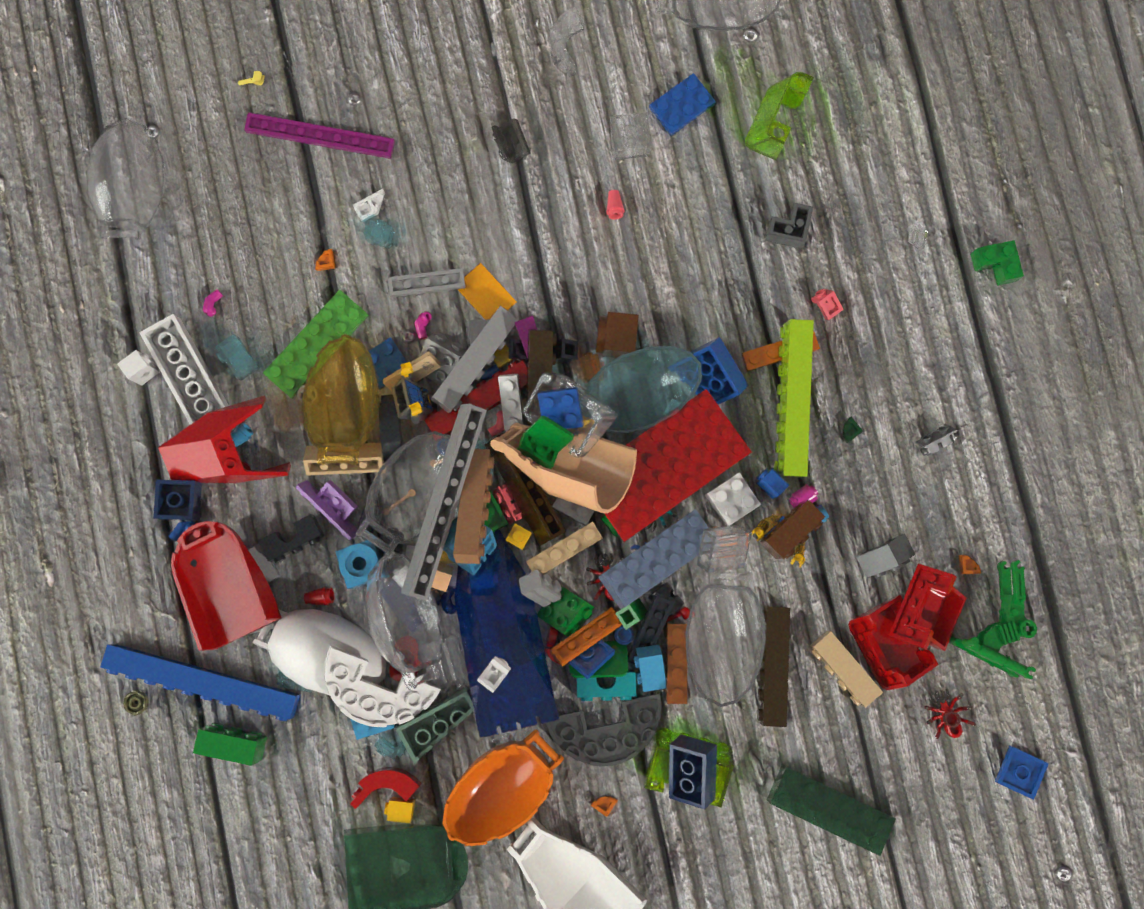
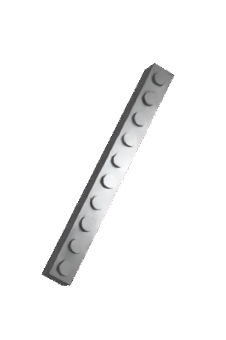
(443, 501)

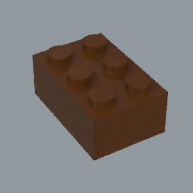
(793, 530)

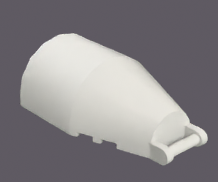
(570, 874)

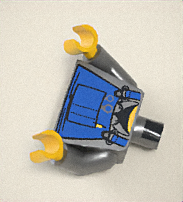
(410, 398)

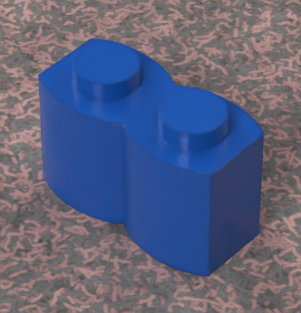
(771, 483)

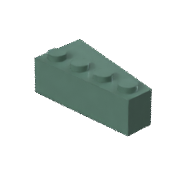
(434, 723)

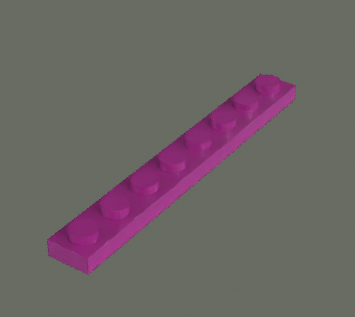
(319, 135)

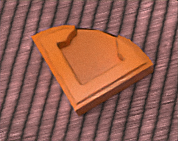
(325, 261)
(968, 565)
(604, 804)

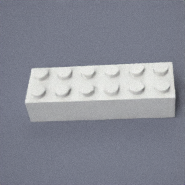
(183, 368)

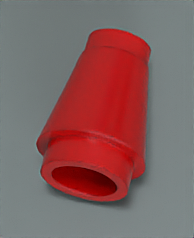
(320, 596)

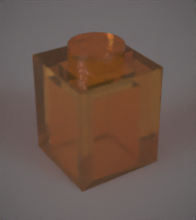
(589, 365)

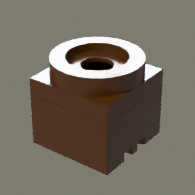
(617, 334)

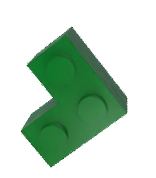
(1002, 258)

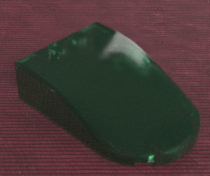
(403, 867)

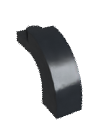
(565, 350)
(389, 426)

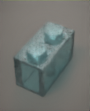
(236, 357)

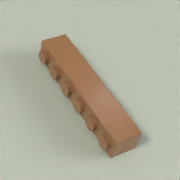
(473, 510)

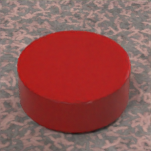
(551, 637)

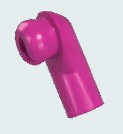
(208, 306)
(421, 323)

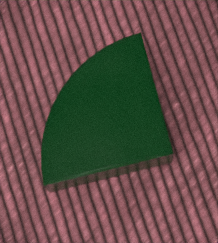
(851, 429)

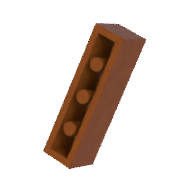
(676, 664)

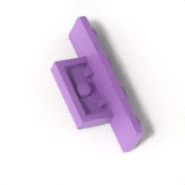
(332, 504)

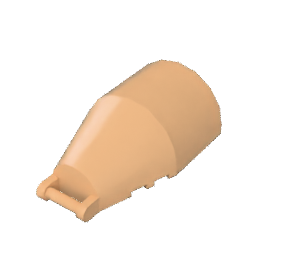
(592, 481)

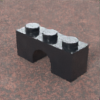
(276, 548)

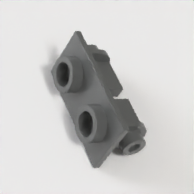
(944, 435)

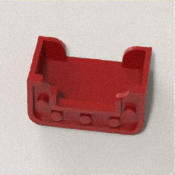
(891, 660)

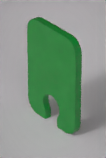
(615, 667)

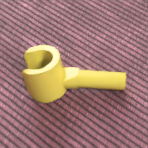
(257, 79)

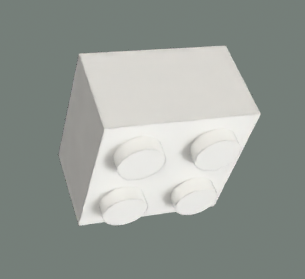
(732, 500)

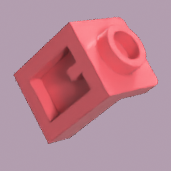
(827, 303)

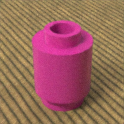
(804, 493)

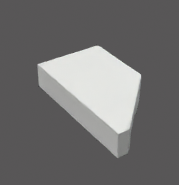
(369, 206)

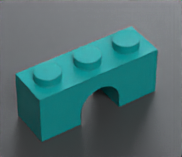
(622, 687)

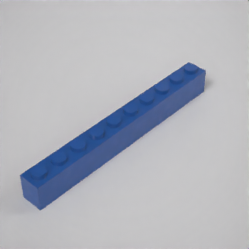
(200, 681)

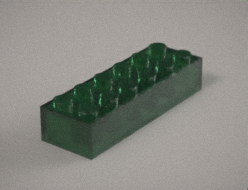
(831, 809)

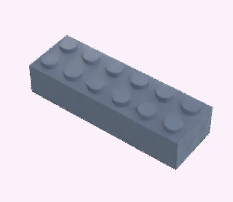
(655, 560)

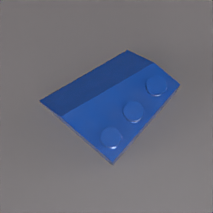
(719, 372)

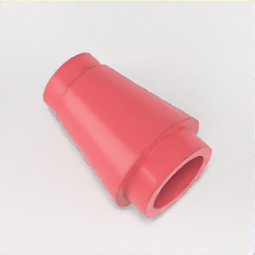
(614, 205)

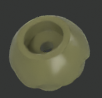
(129, 702)

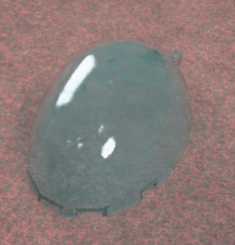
(646, 386)

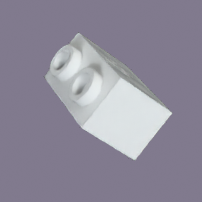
(139, 367)

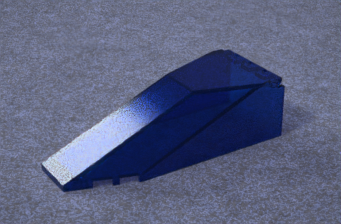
(506, 625)

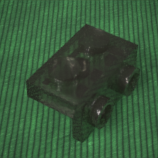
(510, 141)

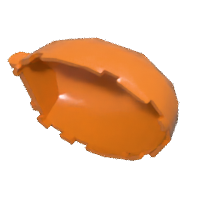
(500, 791)

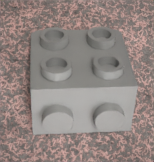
(446, 352)

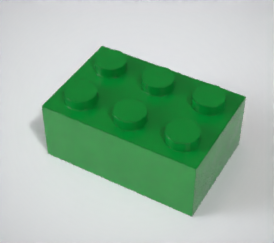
(230, 744)

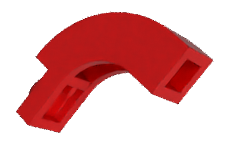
(390, 777)

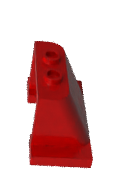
(928, 609)

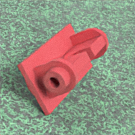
(510, 511)

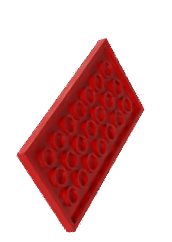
(676, 462)

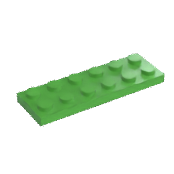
(293, 364)

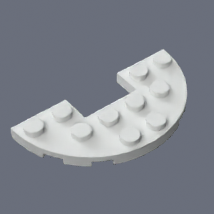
(370, 702)

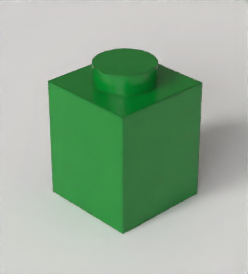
(632, 613)

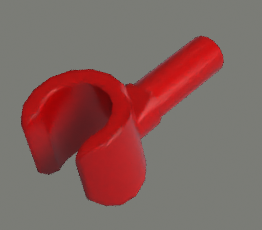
(684, 612)

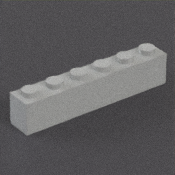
(474, 359)

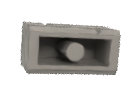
(540, 588)

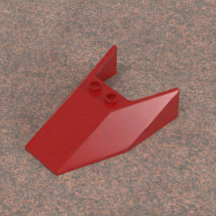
(207, 450)

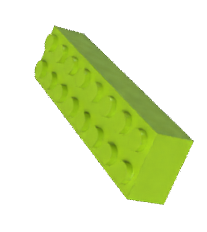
(794, 398)

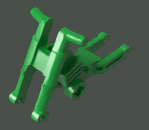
(1009, 628)

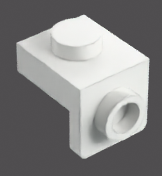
(494, 673)

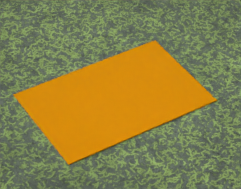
(485, 292)

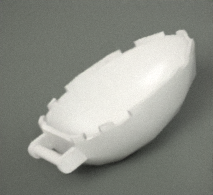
(302, 644)

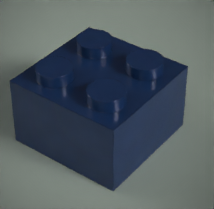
(177, 500)

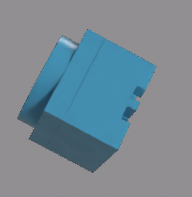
(489, 543)
(357, 562)

